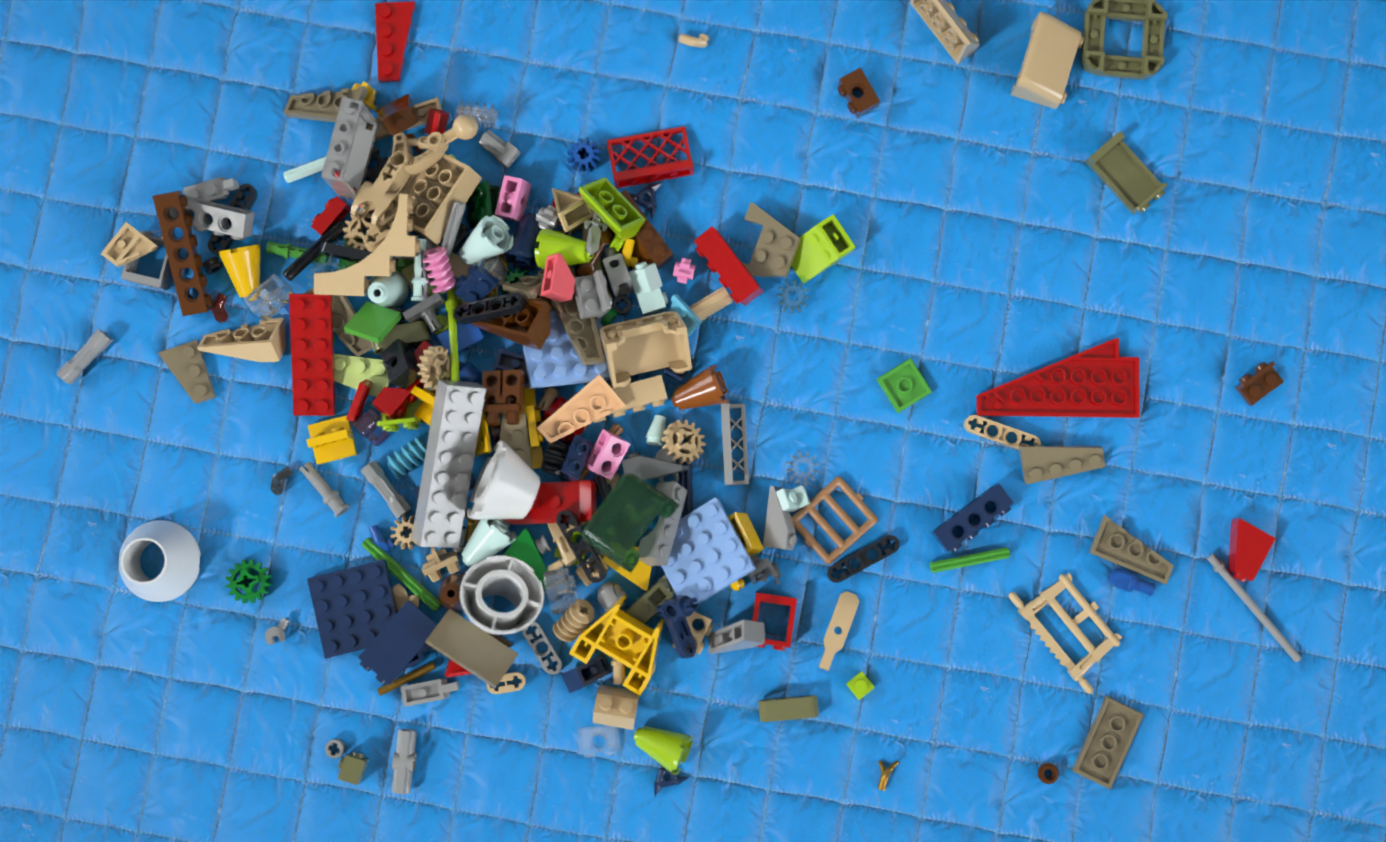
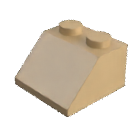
(615, 707)

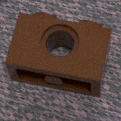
(858, 82)

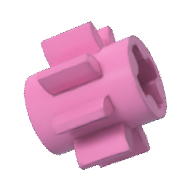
(684, 270)

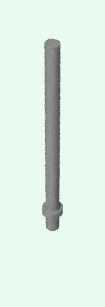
(1220, 568)

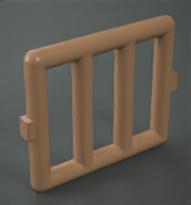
(857, 531)

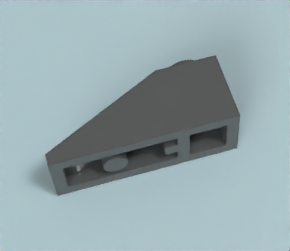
(651, 468)

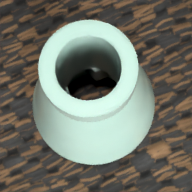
(656, 431)

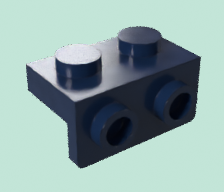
(475, 283)
(575, 459)

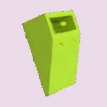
(821, 249)

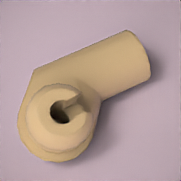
(688, 40)

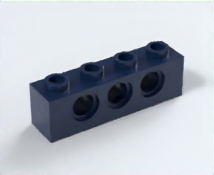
(995, 495)

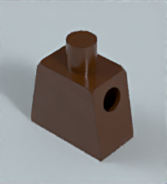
(398, 115)

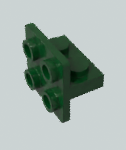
(482, 203)

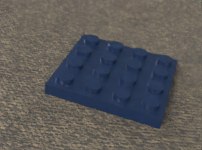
(352, 606)

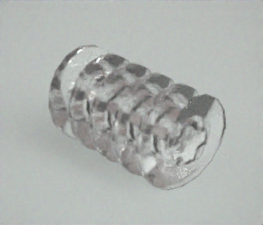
(482, 115)

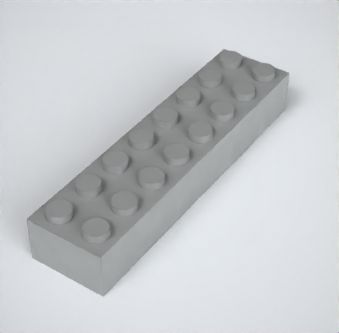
(448, 464)

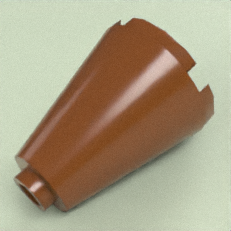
(702, 390)

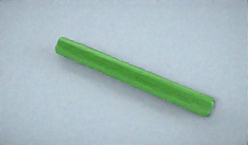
(401, 574)

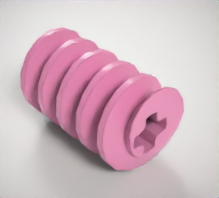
(440, 269)

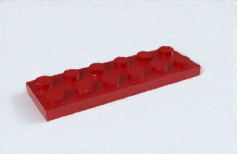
(312, 354)

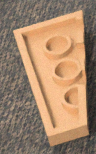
(587, 405)

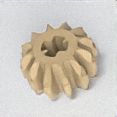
(400, 532)

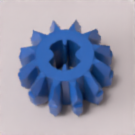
(575, 157)

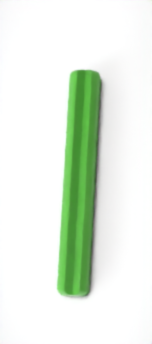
(968, 560)

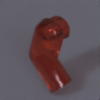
(218, 308)

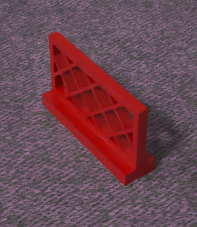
(650, 173)

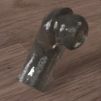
(278, 480)

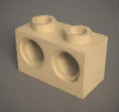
(698, 635)

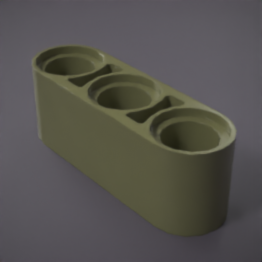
(411, 333)
(788, 708)

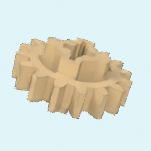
(356, 233)
(434, 366)
(692, 446)

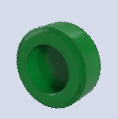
(609, 317)

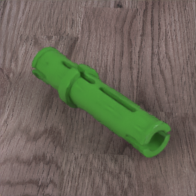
(289, 251)

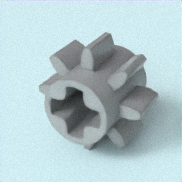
(547, 218)

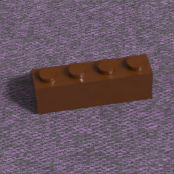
(648, 243)

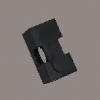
(401, 364)

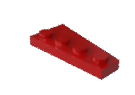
(392, 32)

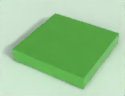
(373, 322)
(904, 385)

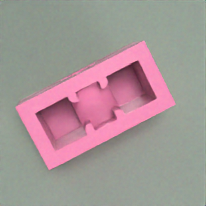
(513, 198)

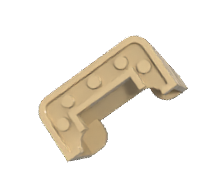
(1047, 61)
(645, 346)

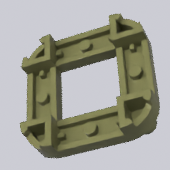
(1125, 67)

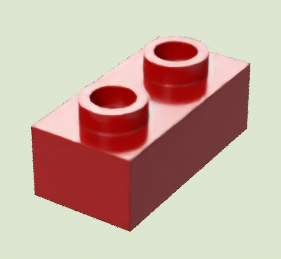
(334, 211)

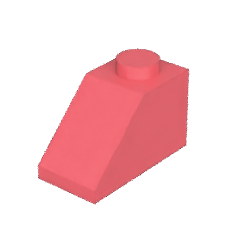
(557, 279)

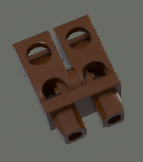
(504, 395)

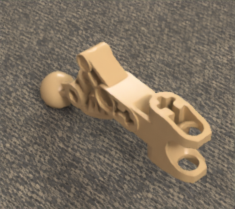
(384, 192)

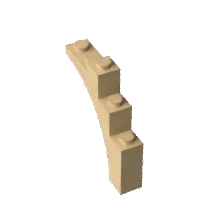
(397, 242)

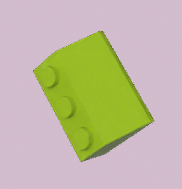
(612, 208)

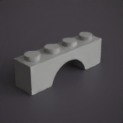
(657, 546)

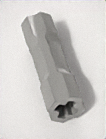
(73, 368)
(395, 501)

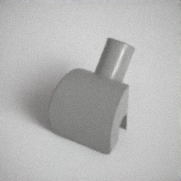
(277, 631)

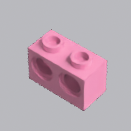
(603, 453)

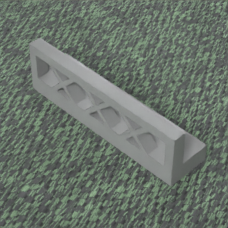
(726, 439)

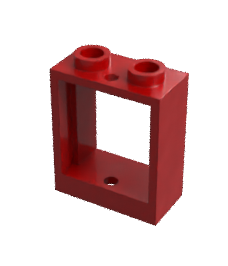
(769, 598)

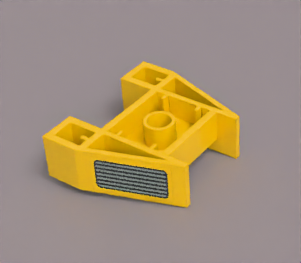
(623, 640)

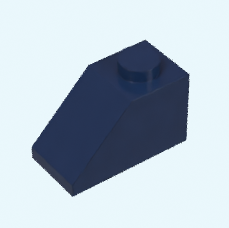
(586, 673)

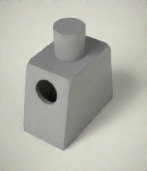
(617, 273)

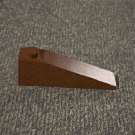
(527, 328)

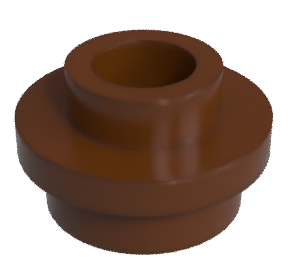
(1054, 773)

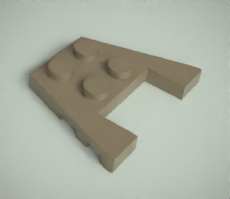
(774, 248)

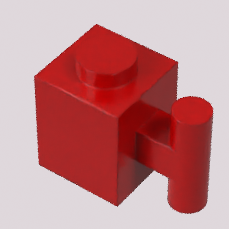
(436, 121)

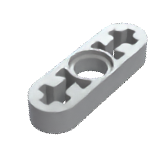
(555, 657)

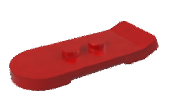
(560, 496)

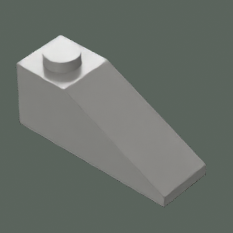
(779, 525)
(737, 636)

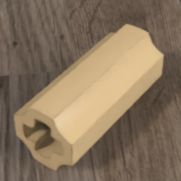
(711, 303)

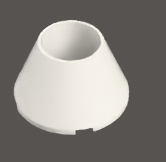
(504, 486)
(180, 565)
(506, 578)

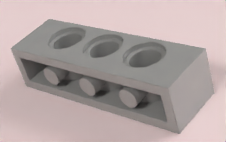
(241, 219)

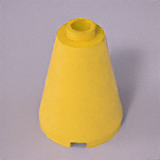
(243, 268)

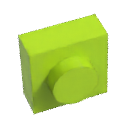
(860, 685)

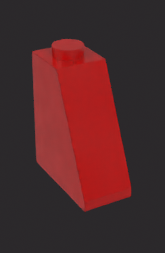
(1247, 549)

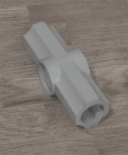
(404, 761)

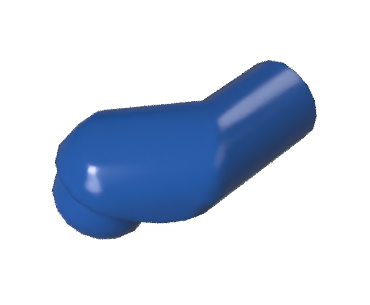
(378, 539)

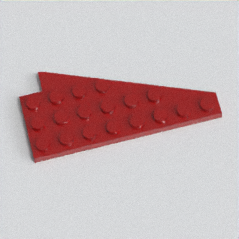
(1082, 385)

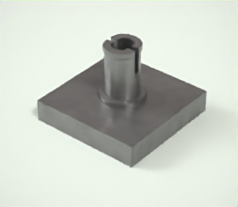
(426, 311)

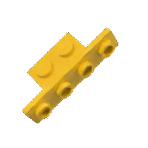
(533, 419)

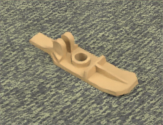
(842, 618)

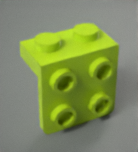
(407, 421)

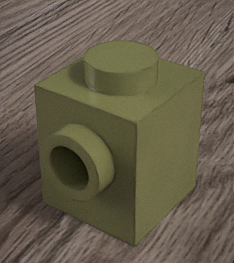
(353, 767)

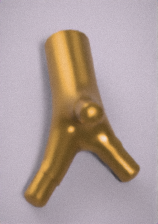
(471, 525)
(885, 774)

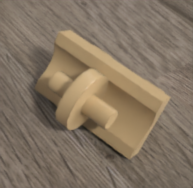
(438, 560)

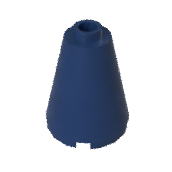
(524, 244)

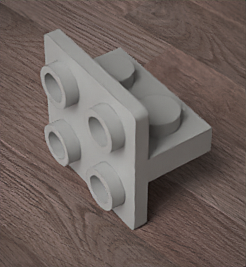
(592, 295)

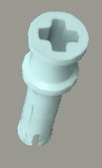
(420, 282)

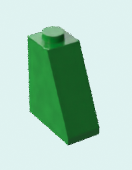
(527, 551)

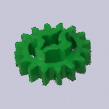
(251, 588)

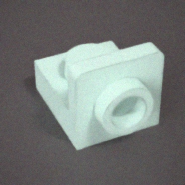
(793, 499)

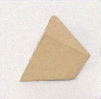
(571, 209)

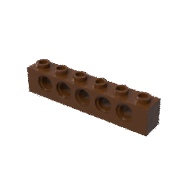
(178, 264)

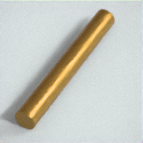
(407, 678)

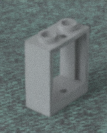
(130, 268)

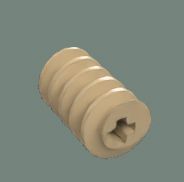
(574, 620)

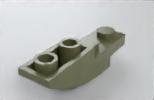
(647, 604)

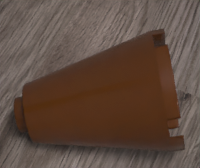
(445, 592)

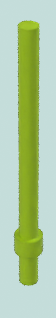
(450, 305)

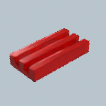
(359, 400)

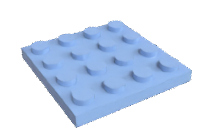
(558, 361)
(706, 553)

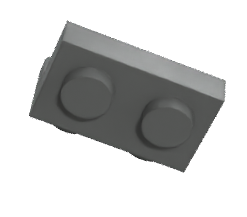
(763, 570)

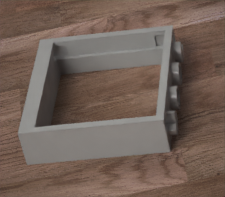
(350, 148)

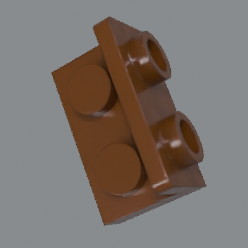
(1259, 384)

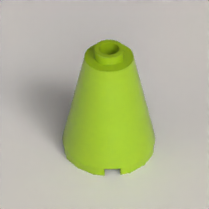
(554, 242)
(664, 746)

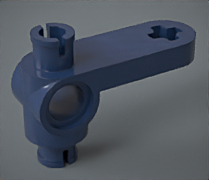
(675, 614)

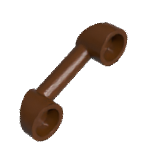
(587, 268)

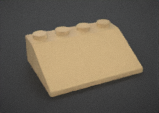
(947, 27)
(435, 194)

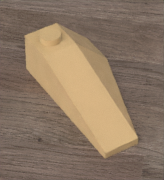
(255, 343)

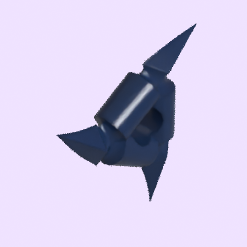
(651, 204)
(660, 782)

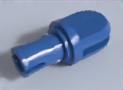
(1129, 581)

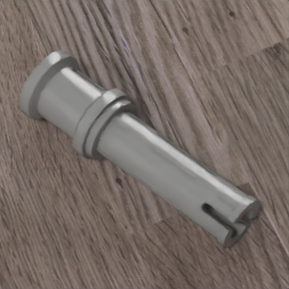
(329, 496)

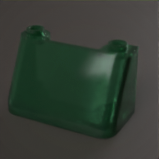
(625, 518)

